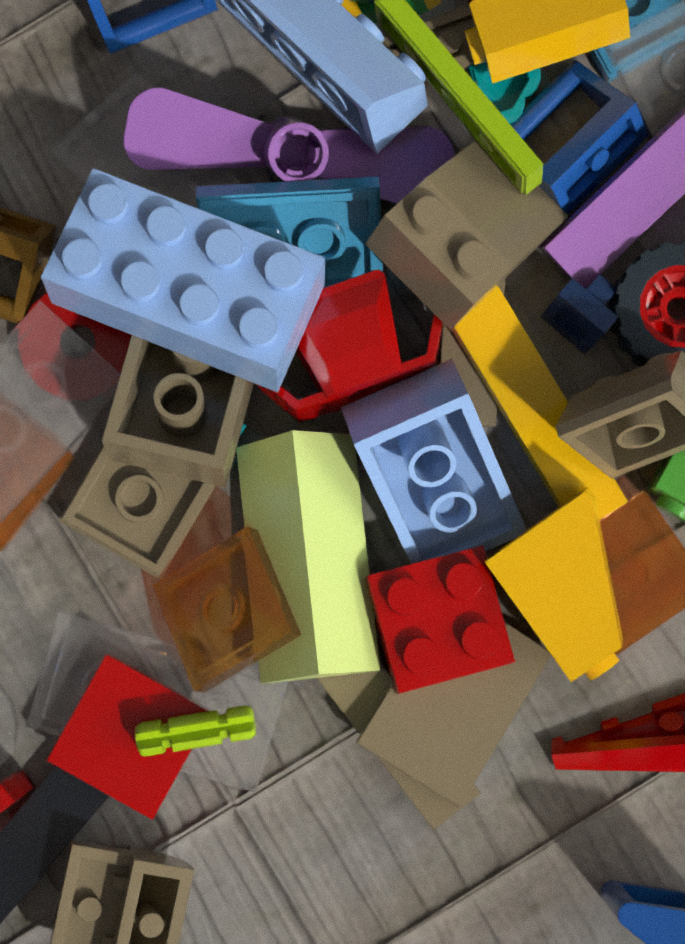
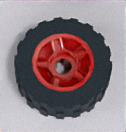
(642, 302)

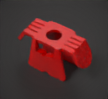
(352, 348)

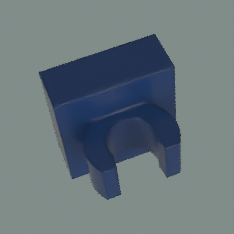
(582, 313)

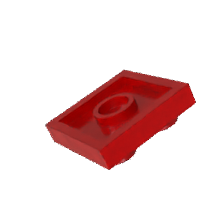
(439, 619)

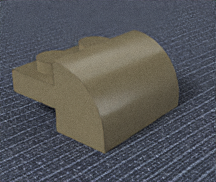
(121, 896)

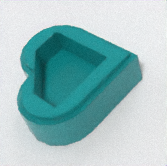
(507, 94)

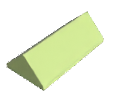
(309, 514)

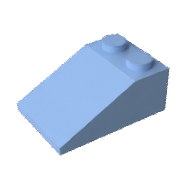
(433, 465)

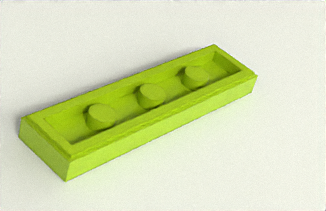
(461, 94)

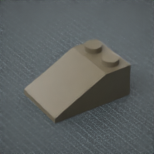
(462, 233)

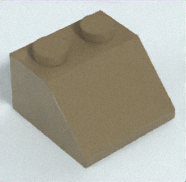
(629, 417)

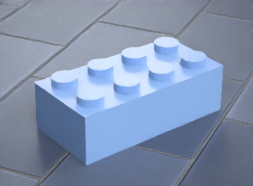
(184, 279)

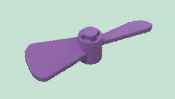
(188, 133)

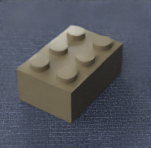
(176, 415)

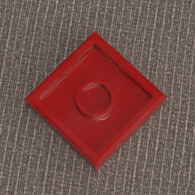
(101, 736)

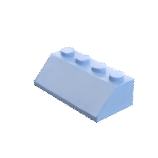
(339, 63)

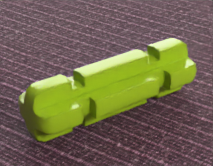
(195, 730)

